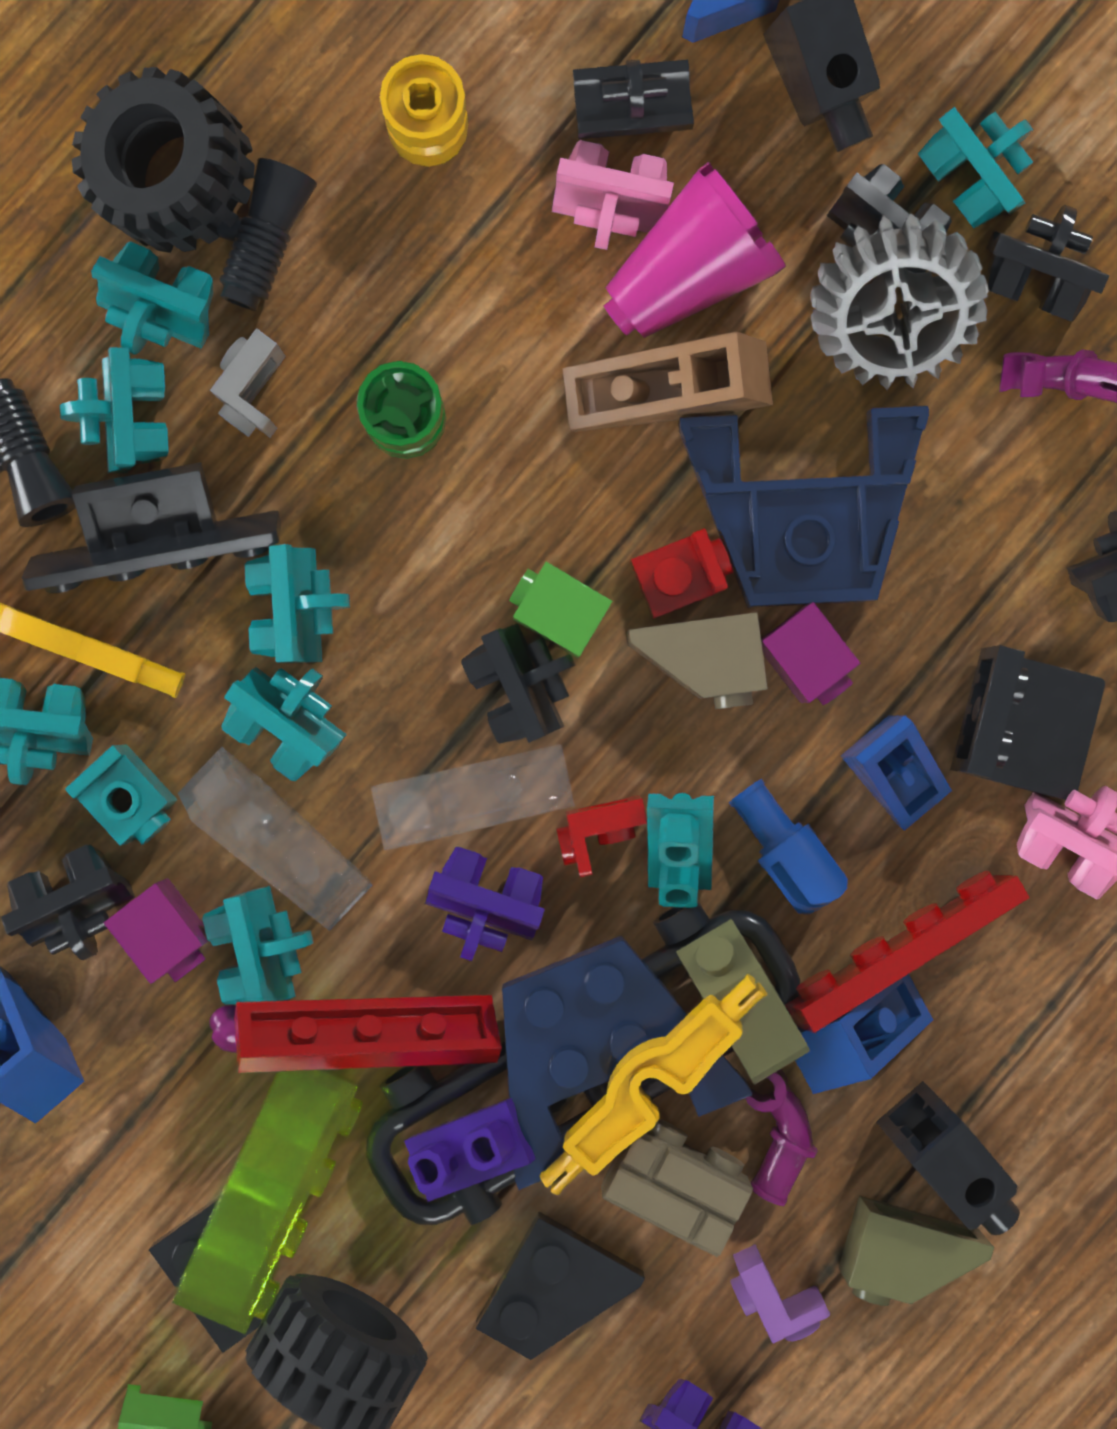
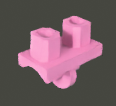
(611, 197)
(1054, 826)

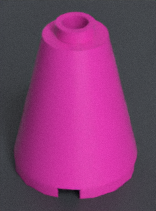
(691, 258)

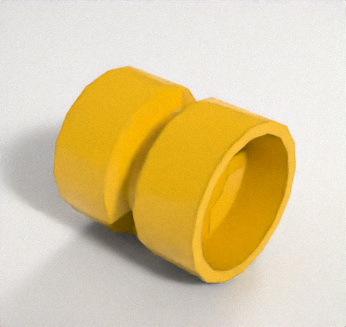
(425, 126)

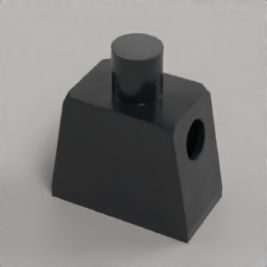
(820, 41)
(952, 1160)

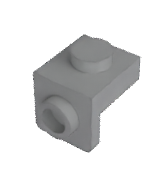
(246, 370)

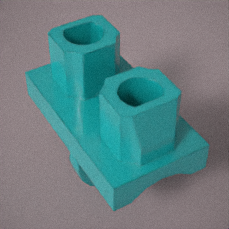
(958, 143)
(149, 307)
(123, 382)
(299, 603)
(289, 712)
(34, 737)
(680, 847)
(262, 947)

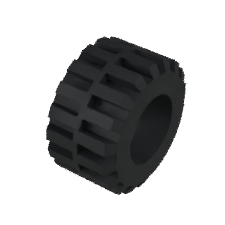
(126, 134)
(335, 1355)

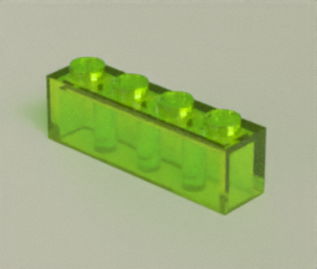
(265, 1195)

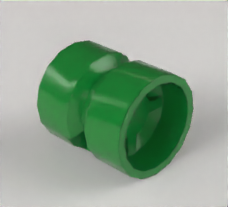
(401, 409)

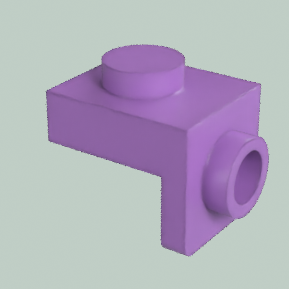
(783, 1319)

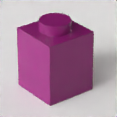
(810, 656)
(160, 932)

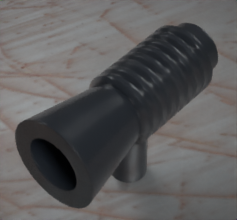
(262, 235)
(35, 481)

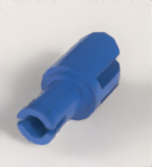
(790, 852)

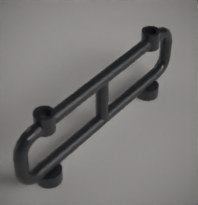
(417, 1094)

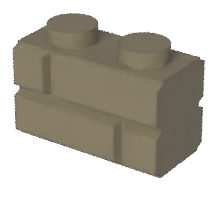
(679, 1187)

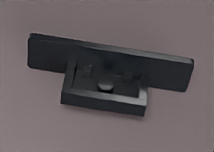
(148, 524)

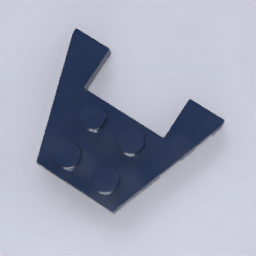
(807, 535)
(574, 1027)

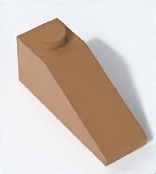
(669, 383)

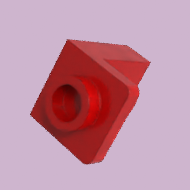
(682, 573)
(609, 821)

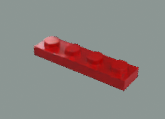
(884, 962)
(365, 1033)

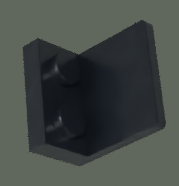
(1027, 723)

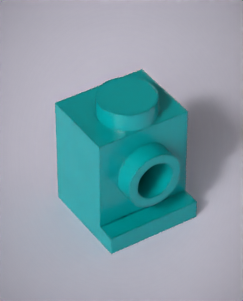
(124, 769)

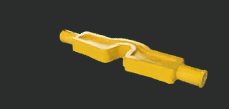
(89, 651)
(676, 1060)

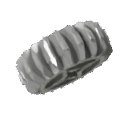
(944, 303)

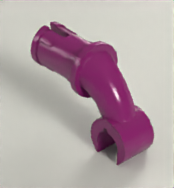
(1075, 374)
(790, 1143)

